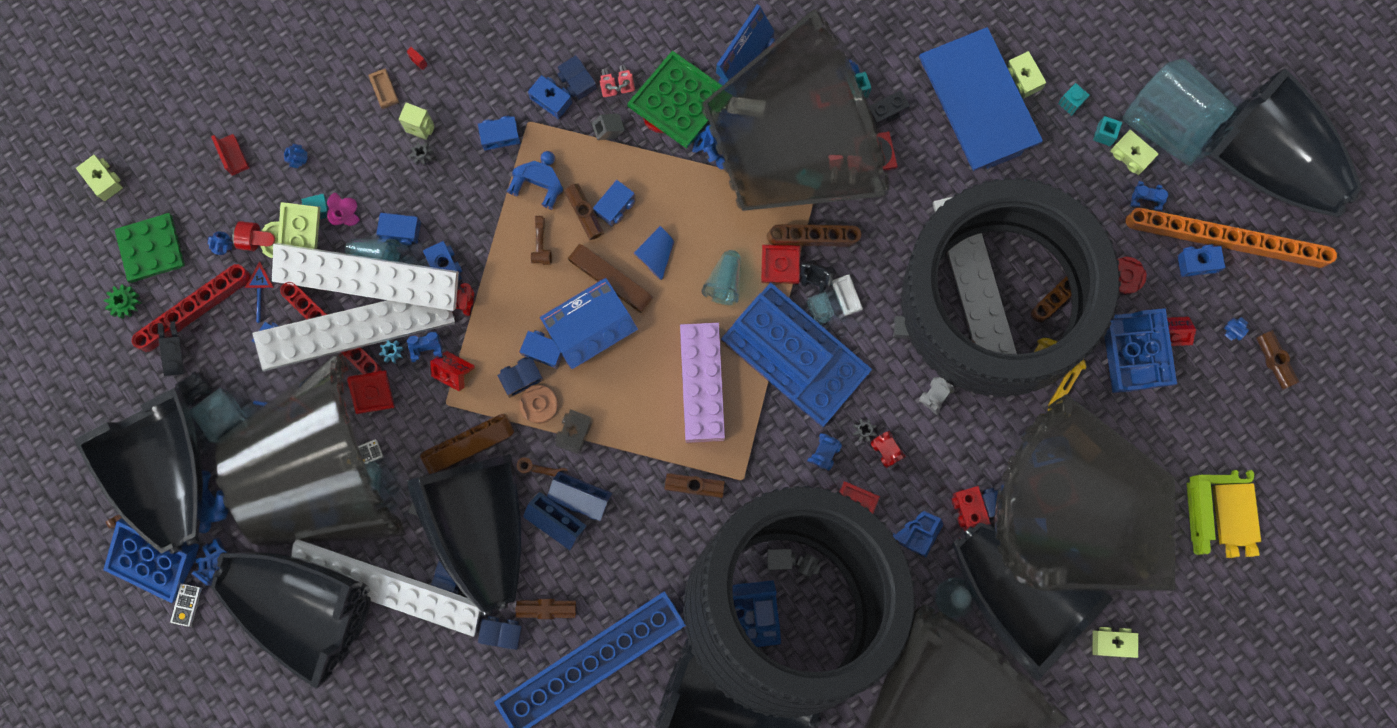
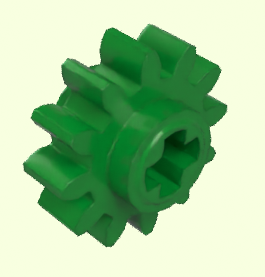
(127, 306)

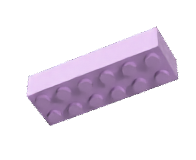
(702, 382)

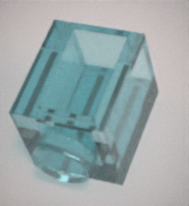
(820, 308)

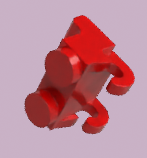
(465, 300)
(888, 448)

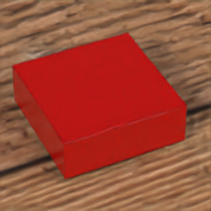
(417, 58)

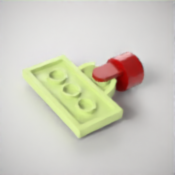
(296, 227)

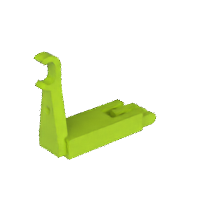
(1201, 507)

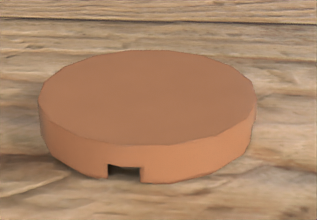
(538, 404)

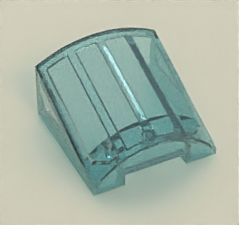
(1179, 110)

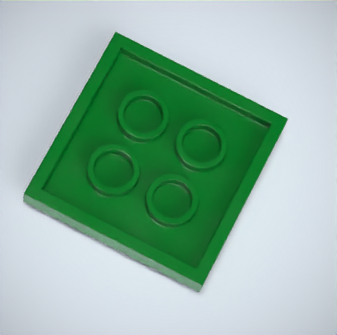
(149, 248)

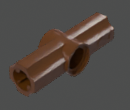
(589, 221)
(1282, 371)
(681, 483)
(545, 609)

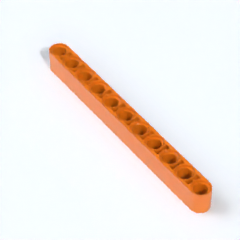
(1239, 238)

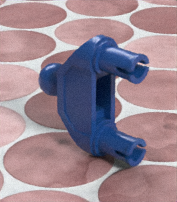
(540, 175)
(212, 508)

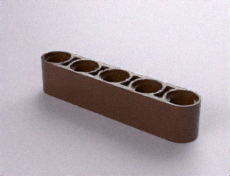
(822, 232)
(600, 269)
(1048, 305)
(467, 443)

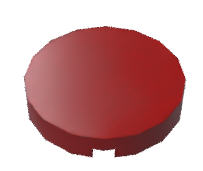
(1132, 275)

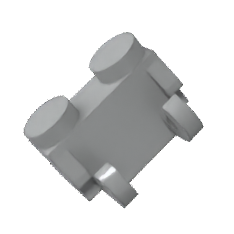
(937, 394)

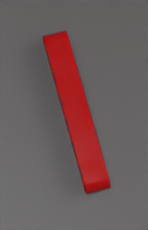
(201, 306)
(311, 311)

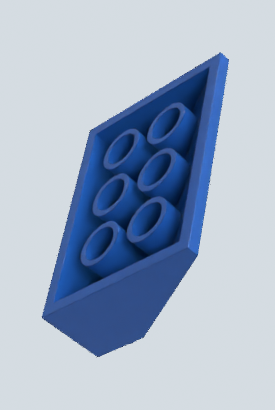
(144, 566)

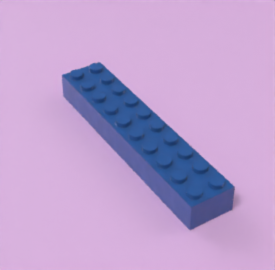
(590, 663)

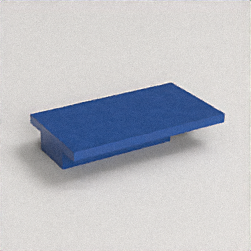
(980, 99)
(796, 354)

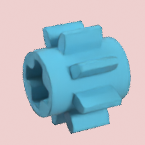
(391, 346)

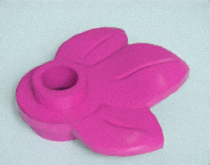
(343, 208)

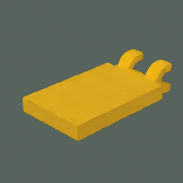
(1237, 518)

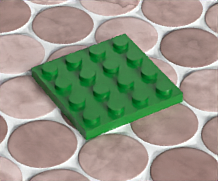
(675, 99)

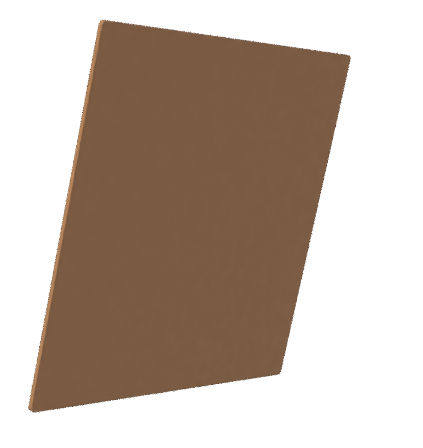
(637, 382)

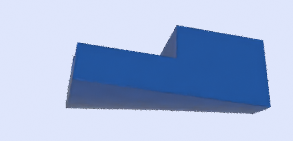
(656, 252)
(920, 533)

